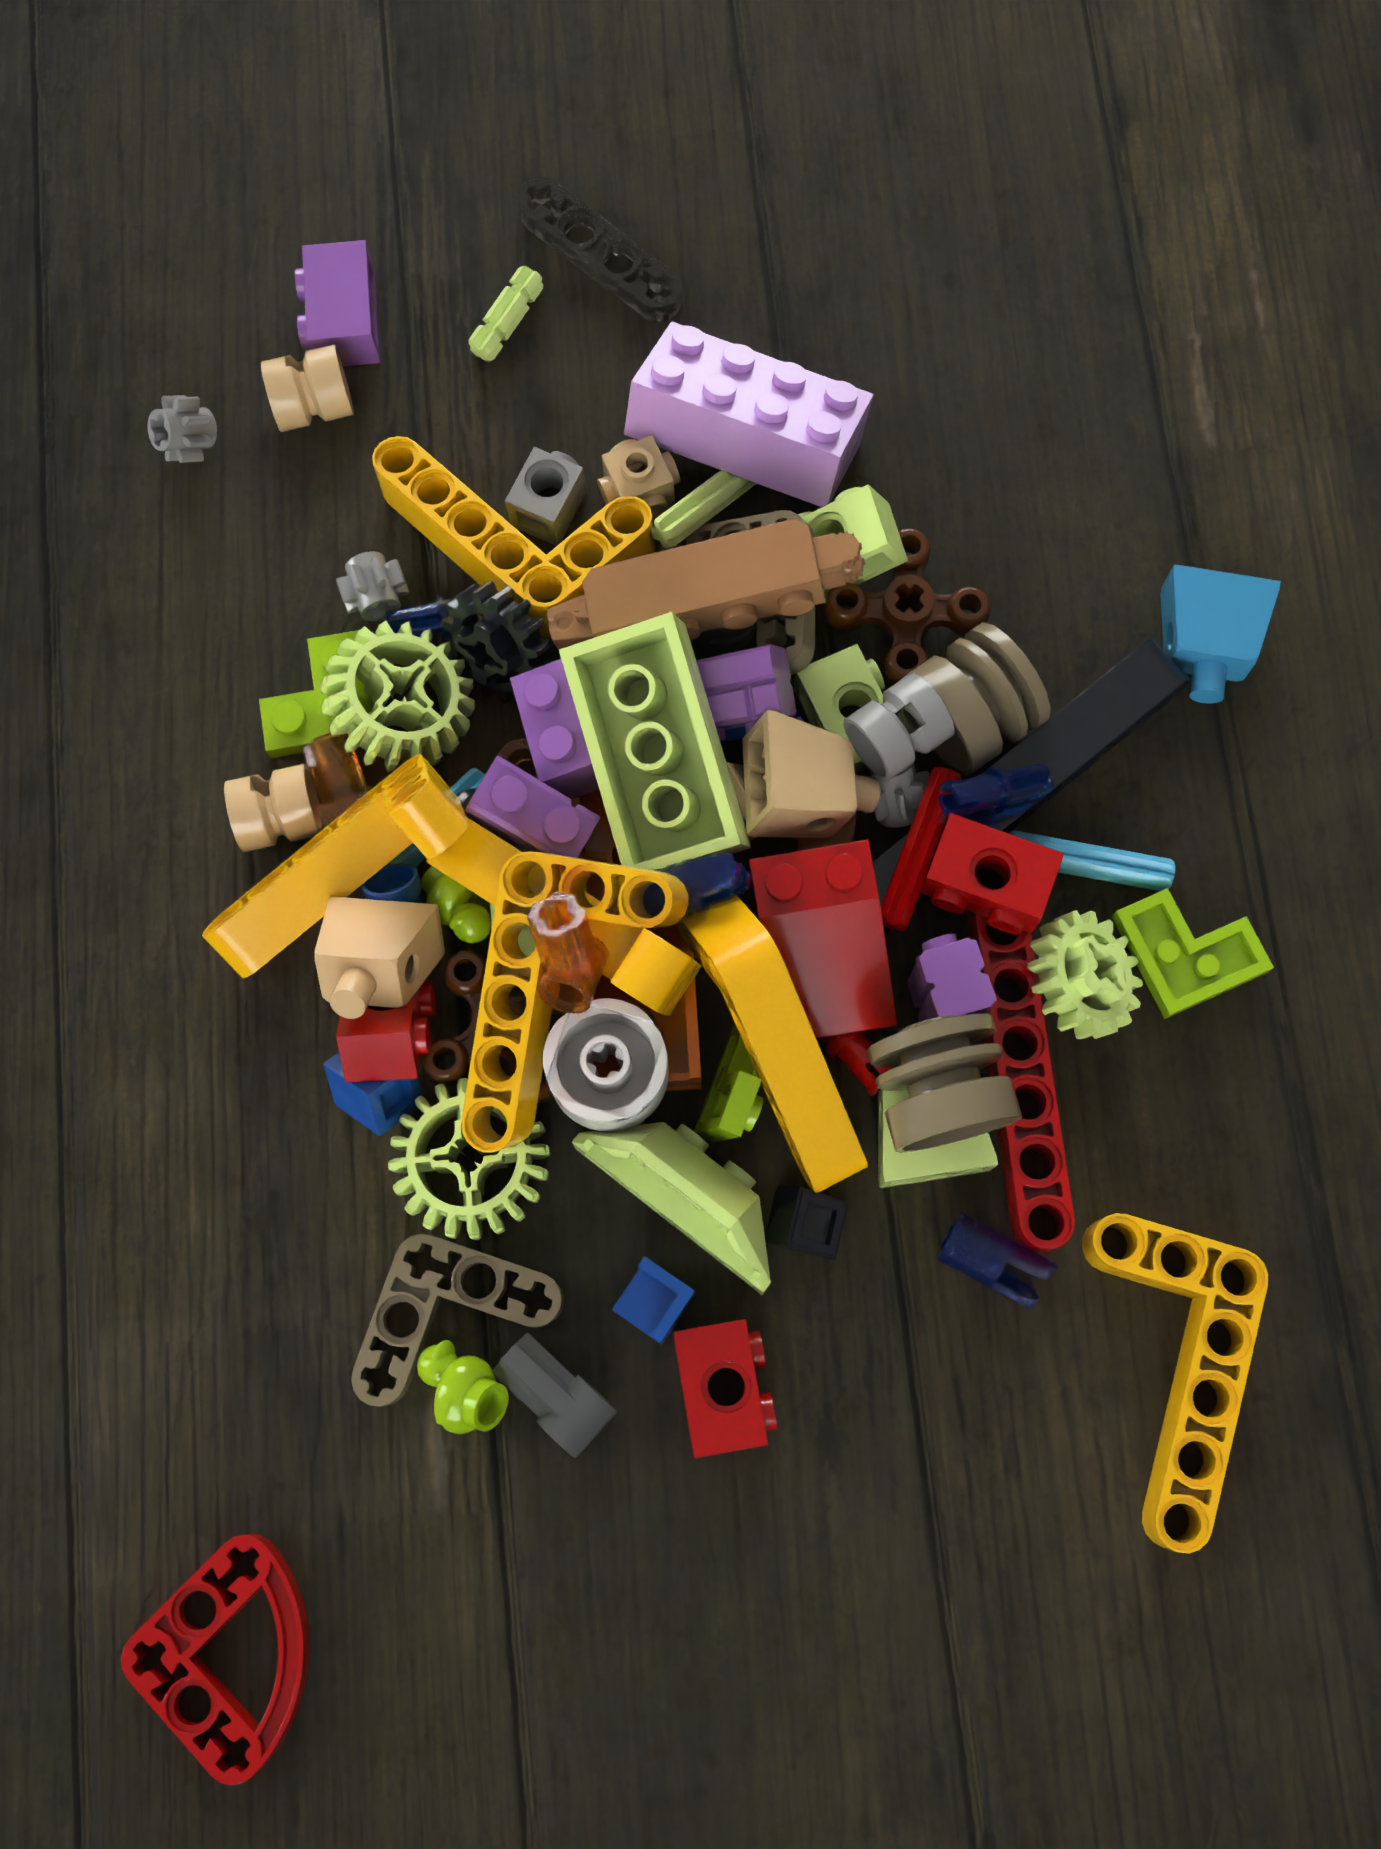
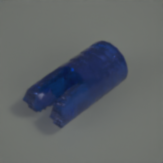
(706, 881)
(983, 1254)

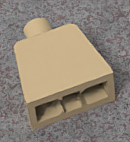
(801, 780)
(376, 952)

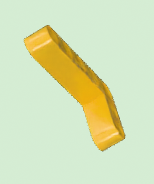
(454, 514)
(400, 810)
(637, 959)
(508, 966)
(778, 1039)
(1195, 1363)

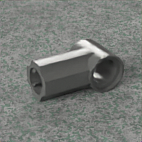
(565, 1403)

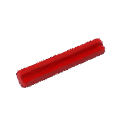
(916, 853)

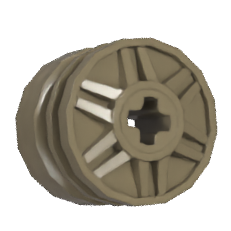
(989, 695)
(943, 1082)

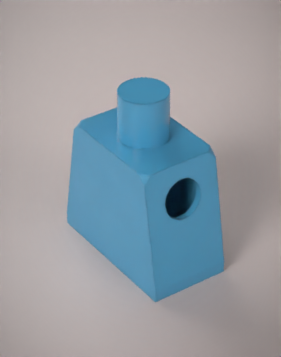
(1215, 625)

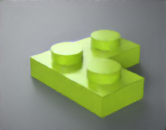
(297, 718)
(1188, 969)
(733, 1097)

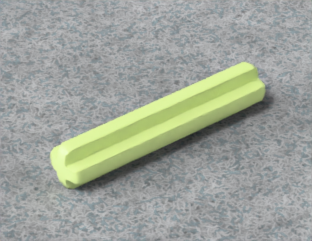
(698, 507)

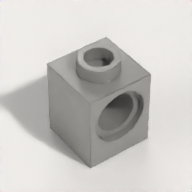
(546, 516)

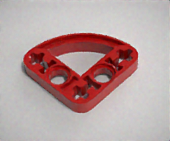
(186, 1641)

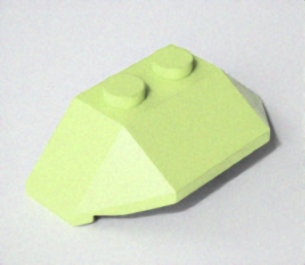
(688, 1191)

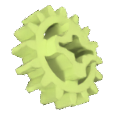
(1085, 975)

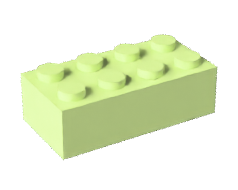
(654, 745)

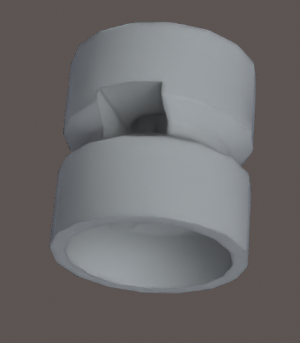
(905, 722)

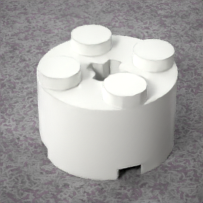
(587, 1037)

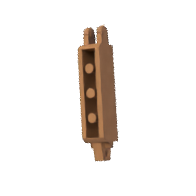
(712, 582)

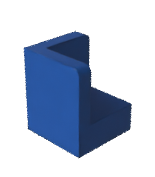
(372, 1103)
(654, 1300)

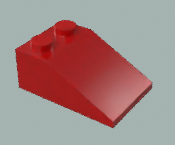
(830, 934)

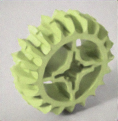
(370, 662)
(440, 1159)

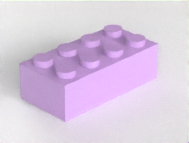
(747, 413)

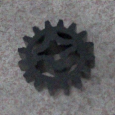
(498, 642)

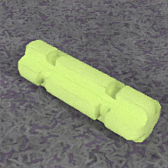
(506, 313)

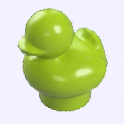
(458, 906)
(465, 1391)

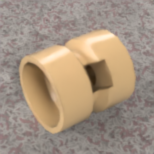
(307, 388)
(272, 808)

